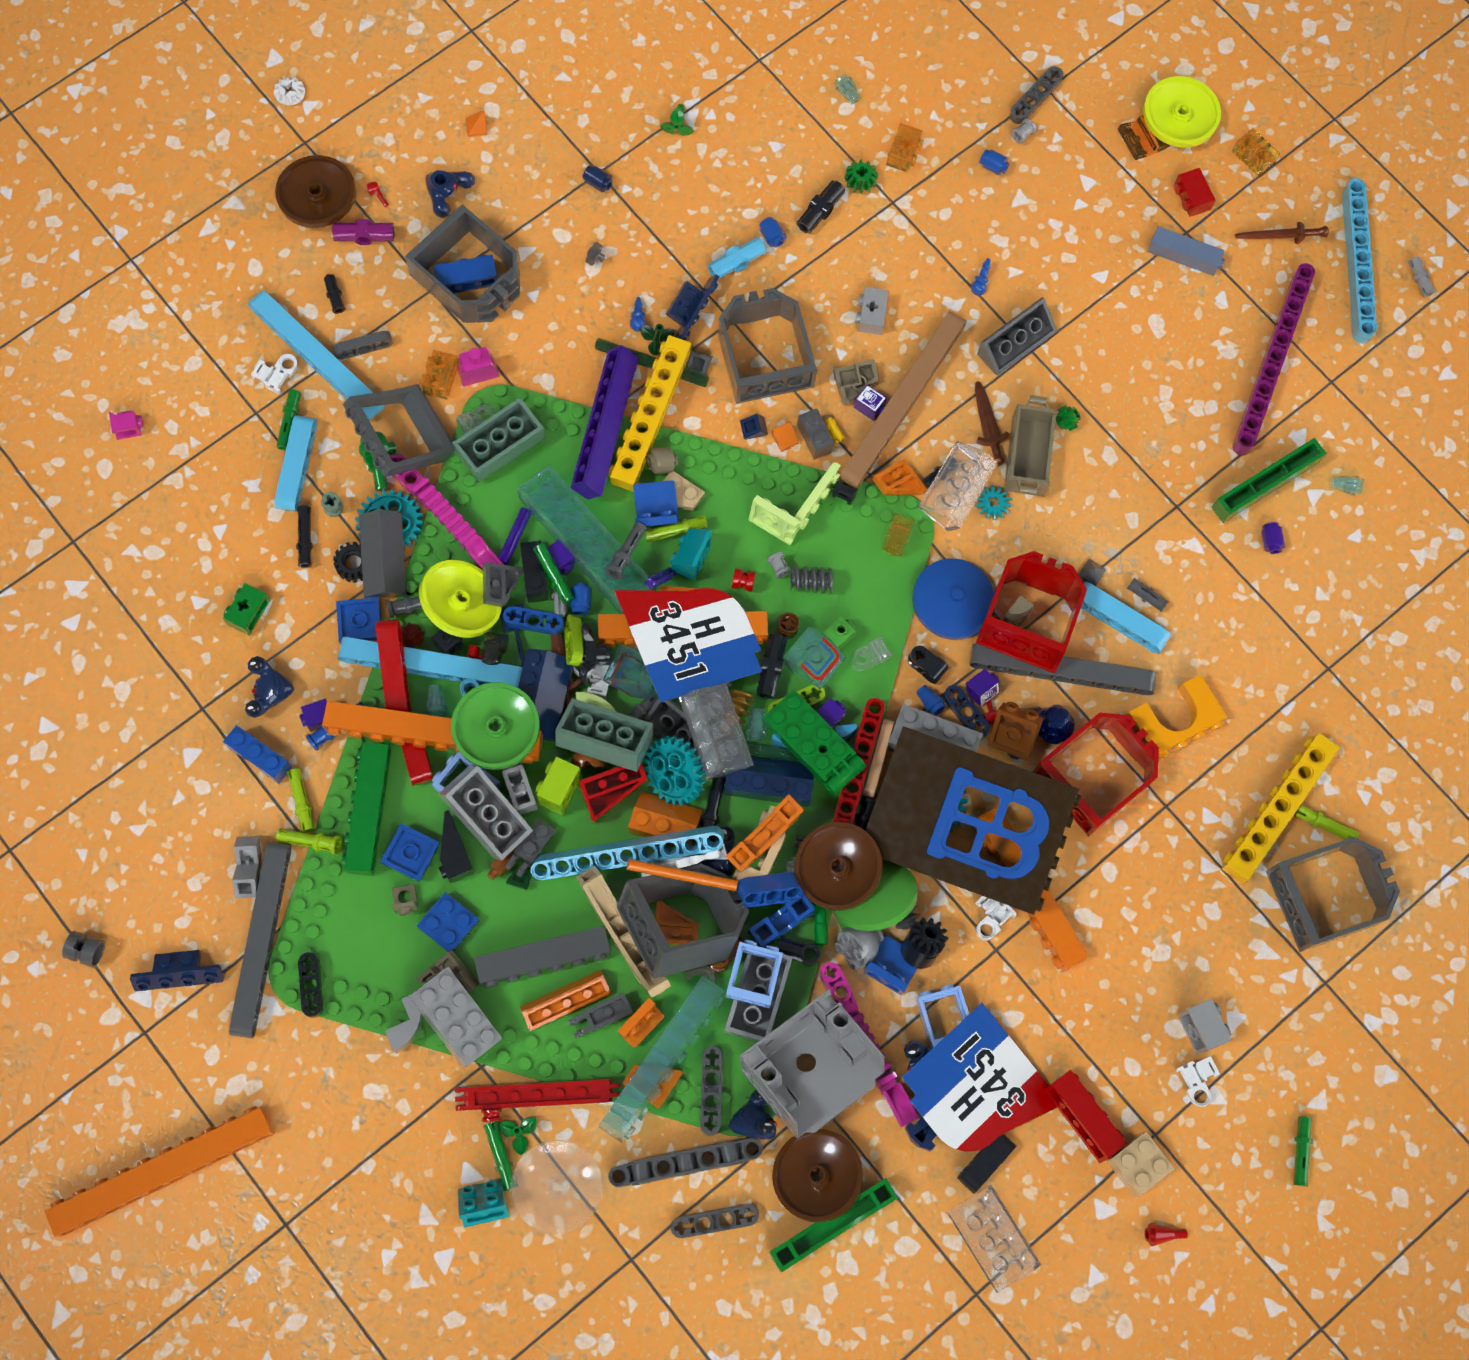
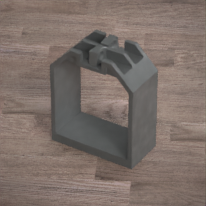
(440, 242)
(774, 382)
(1374, 877)
(648, 937)

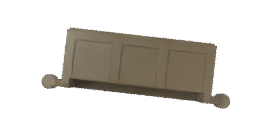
(1030, 448)

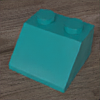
(692, 552)

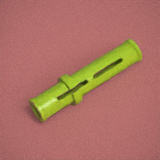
(675, 528)
(302, 806)
(1332, 826)

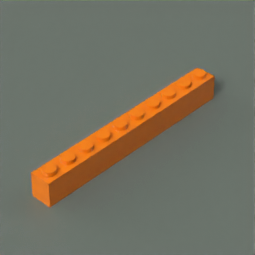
(397, 726)
(158, 1172)

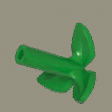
(677, 119)
(509, 1129)

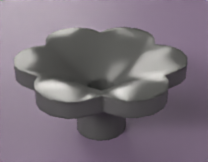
(594, 254)

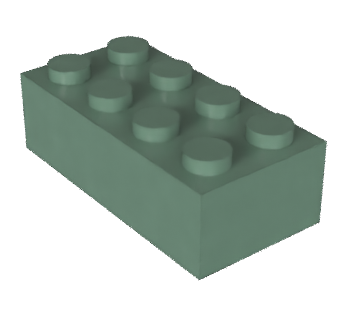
(499, 440)
(604, 734)

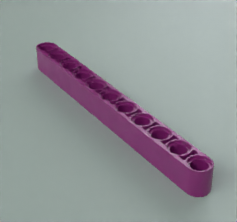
(1272, 366)

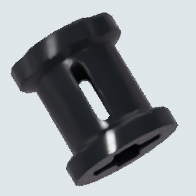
(845, 492)

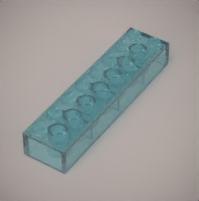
(580, 532)

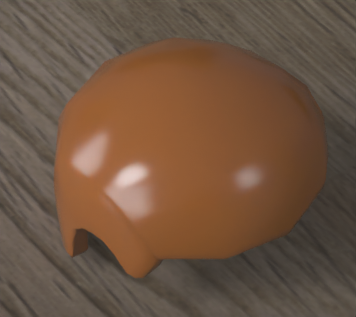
(583, 761)

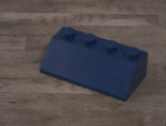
(546, 682)
(771, 781)

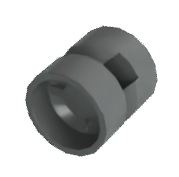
(82, 948)

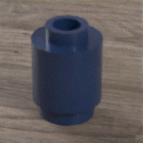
(597, 178)

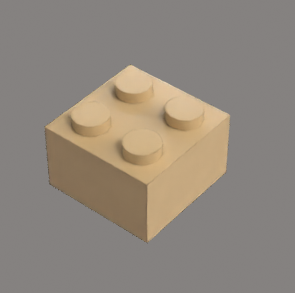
(1140, 1164)

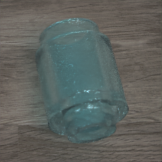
(755, 727)

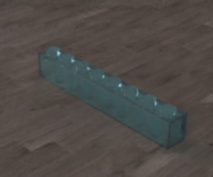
(661, 1059)

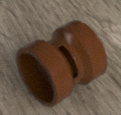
(788, 620)

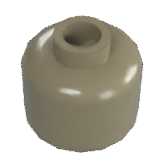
(661, 460)

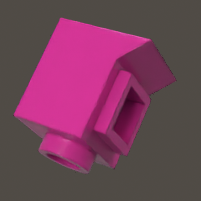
(126, 424)

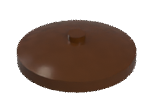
(315, 191)
(839, 866)
(817, 1176)

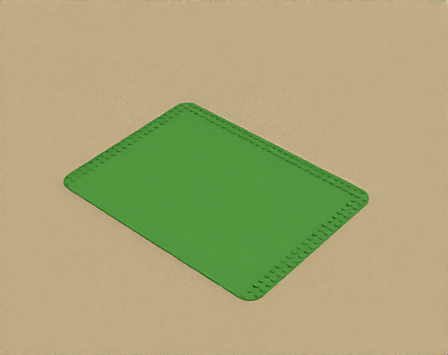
(376, 955)

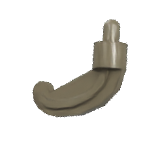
(702, 971)

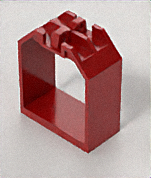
(1023, 643)
(1122, 729)

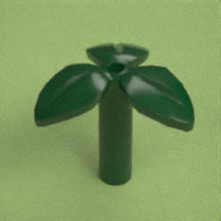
(660, 334)

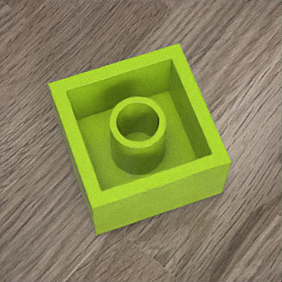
(558, 785)

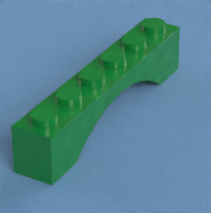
(821, 1233)

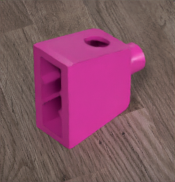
(476, 366)

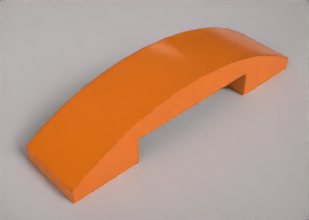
(765, 834)

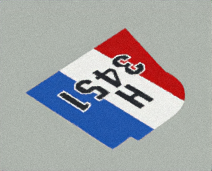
(690, 638)
(977, 1084)

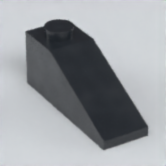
(533, 573)
(453, 854)

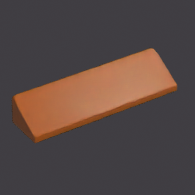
(565, 1000)

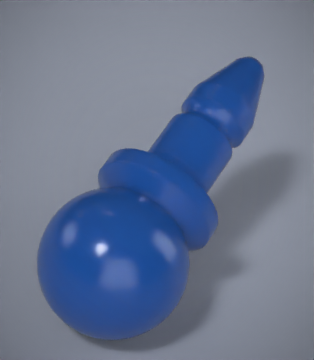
(979, 286)
(637, 317)

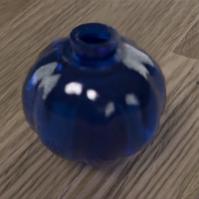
(1056, 724)

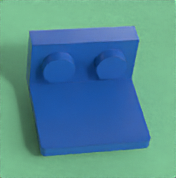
(656, 503)
(890, 967)

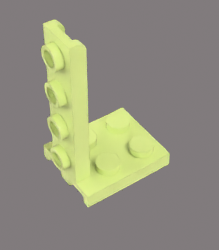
(779, 521)

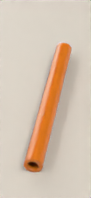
(683, 875)

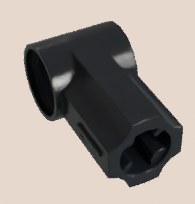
(796, 950)

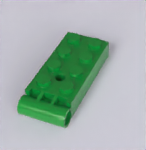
(805, 733)

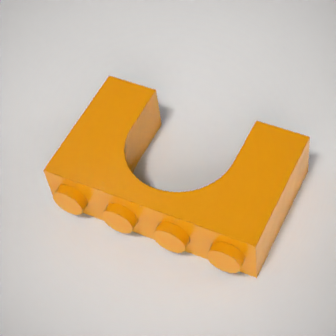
(1205, 715)

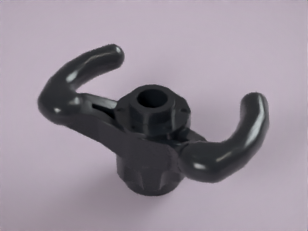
(593, 654)

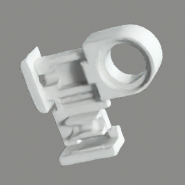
(275, 377)
(598, 684)
(997, 913)
(1196, 1074)

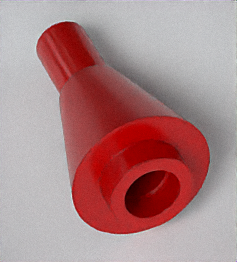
(1159, 1234)

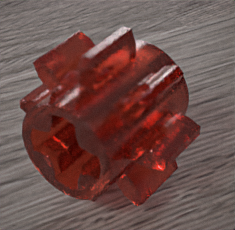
(412, 635)

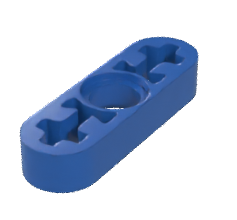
(517, 623)

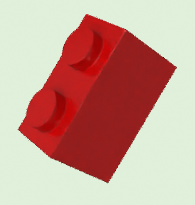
(1194, 192)

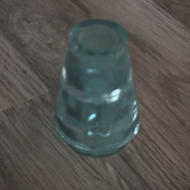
(847, 88)
(1348, 484)
(436, 702)

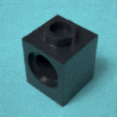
(447, 643)

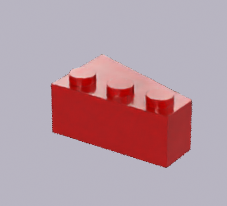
(609, 788)

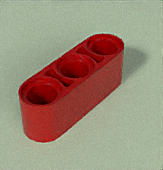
(417, 764)

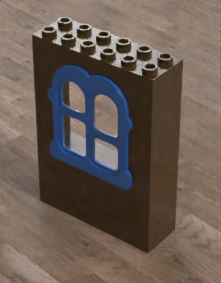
(922, 802)

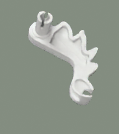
(681, 862)

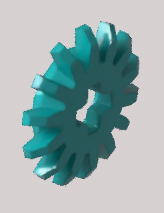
(995, 510)

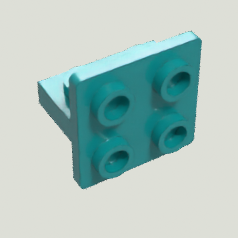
(482, 1203)

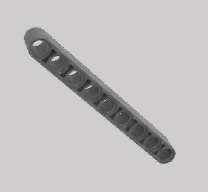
(1070, 671)
(260, 940)

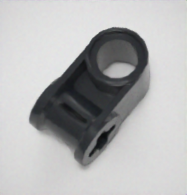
(929, 665)

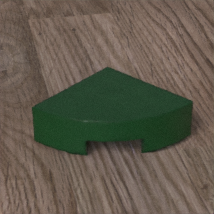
(520, 882)

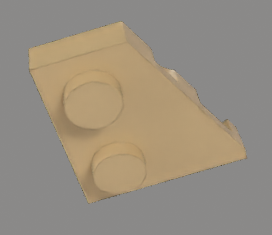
(687, 494)

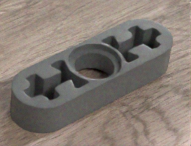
(363, 345)

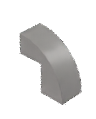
(248, 866)
(405, 1033)

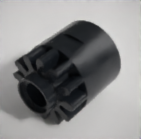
(923, 943)

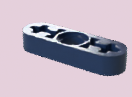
(967, 703)

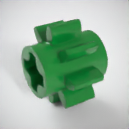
(1068, 418)

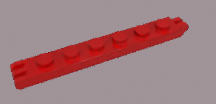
(536, 1094)

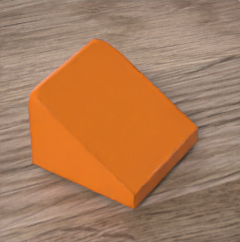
(785, 436)

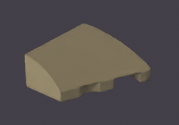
(854, 378)
(1018, 612)
(461, 972)

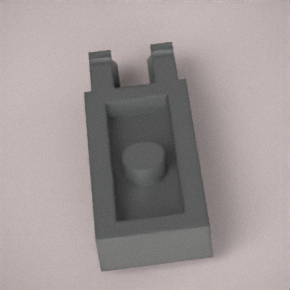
(531, 846)
(602, 1014)

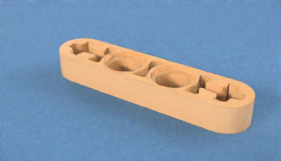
(878, 758)

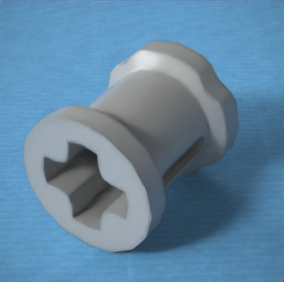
(1023, 131)
(779, 565)

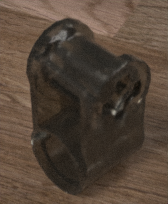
(495, 647)

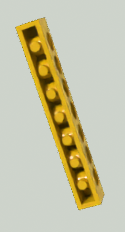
(672, 348)
(1324, 752)

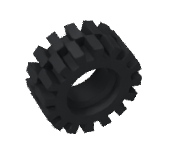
(340, 560)

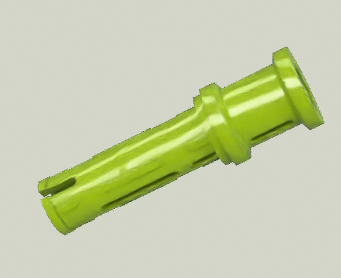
(317, 841)

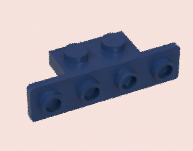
(688, 304)
(177, 970)

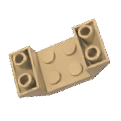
(766, 863)

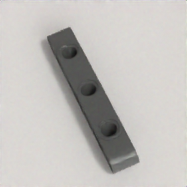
(685, 1162)

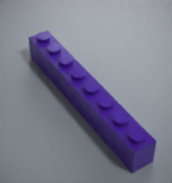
(604, 423)

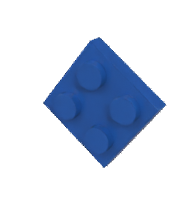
(358, 618)
(410, 853)
(448, 923)

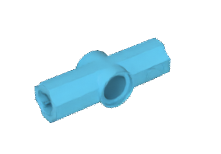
(737, 258)

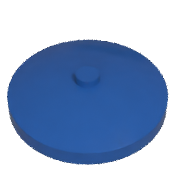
(952, 598)

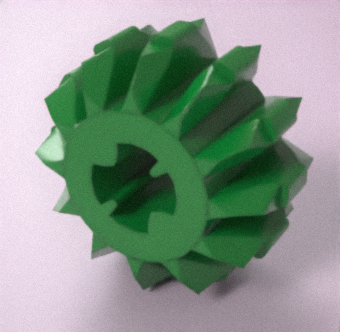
(861, 176)

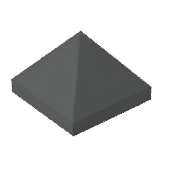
(1092, 572)

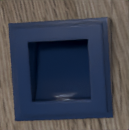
(753, 426)

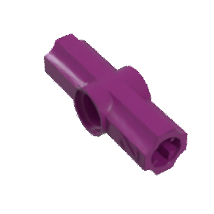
(363, 232)

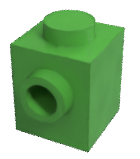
(840, 632)

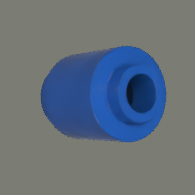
(994, 162)
(772, 232)
(582, 602)

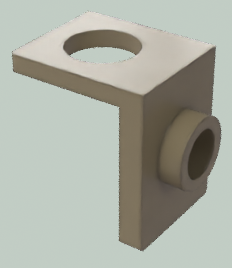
(408, 907)

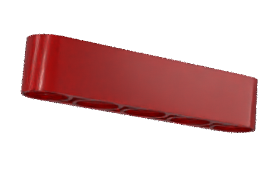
(393, 665)

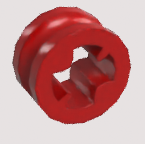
(491, 1115)

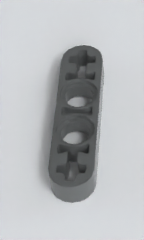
(1035, 94)
(707, 1090)
(715, 1225)

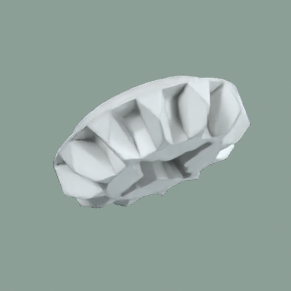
(292, 97)

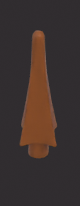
(498, 866)

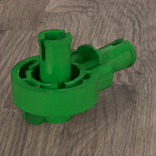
(379, 480)

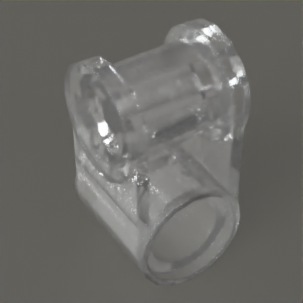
(474, 417)
(874, 653)

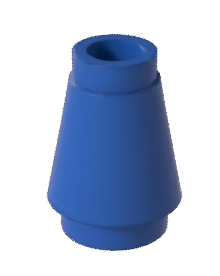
(932, 702)

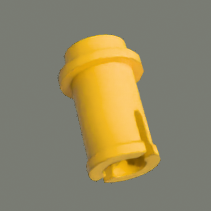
(834, 430)

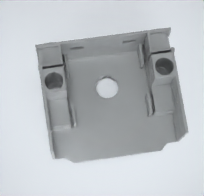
(843, 1069)

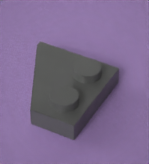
(499, 583)

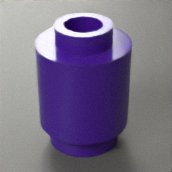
(1273, 538)

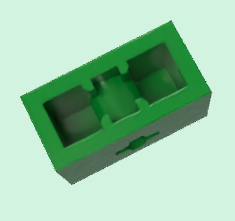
(246, 619)

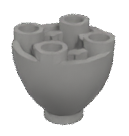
(858, 946)

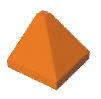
(476, 124)

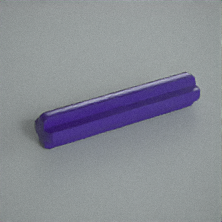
(514, 535)
(660, 577)

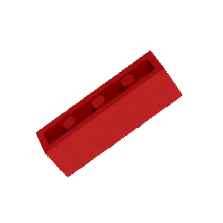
(1085, 1116)

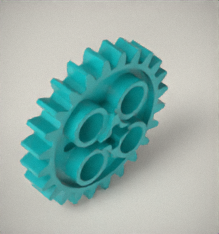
(408, 510)
(674, 770)

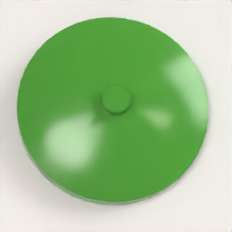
(495, 725)
(887, 905)

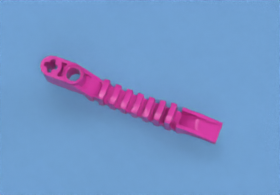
(447, 515)
(890, 1090)

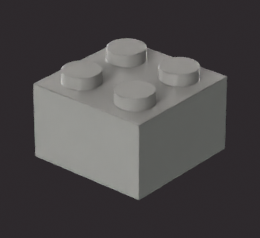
(1205, 1026)

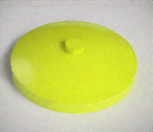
(1182, 111)
(454, 599)

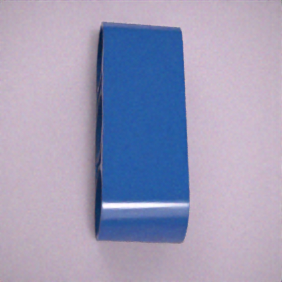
(769, 889)

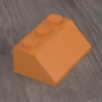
(656, 817)

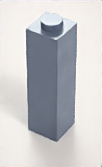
(1186, 251)

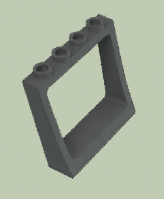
(423, 418)

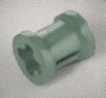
(329, 498)

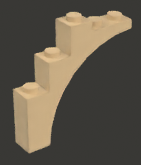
(606, 910)

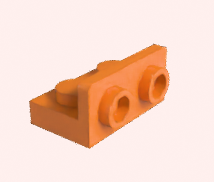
(641, 1023)

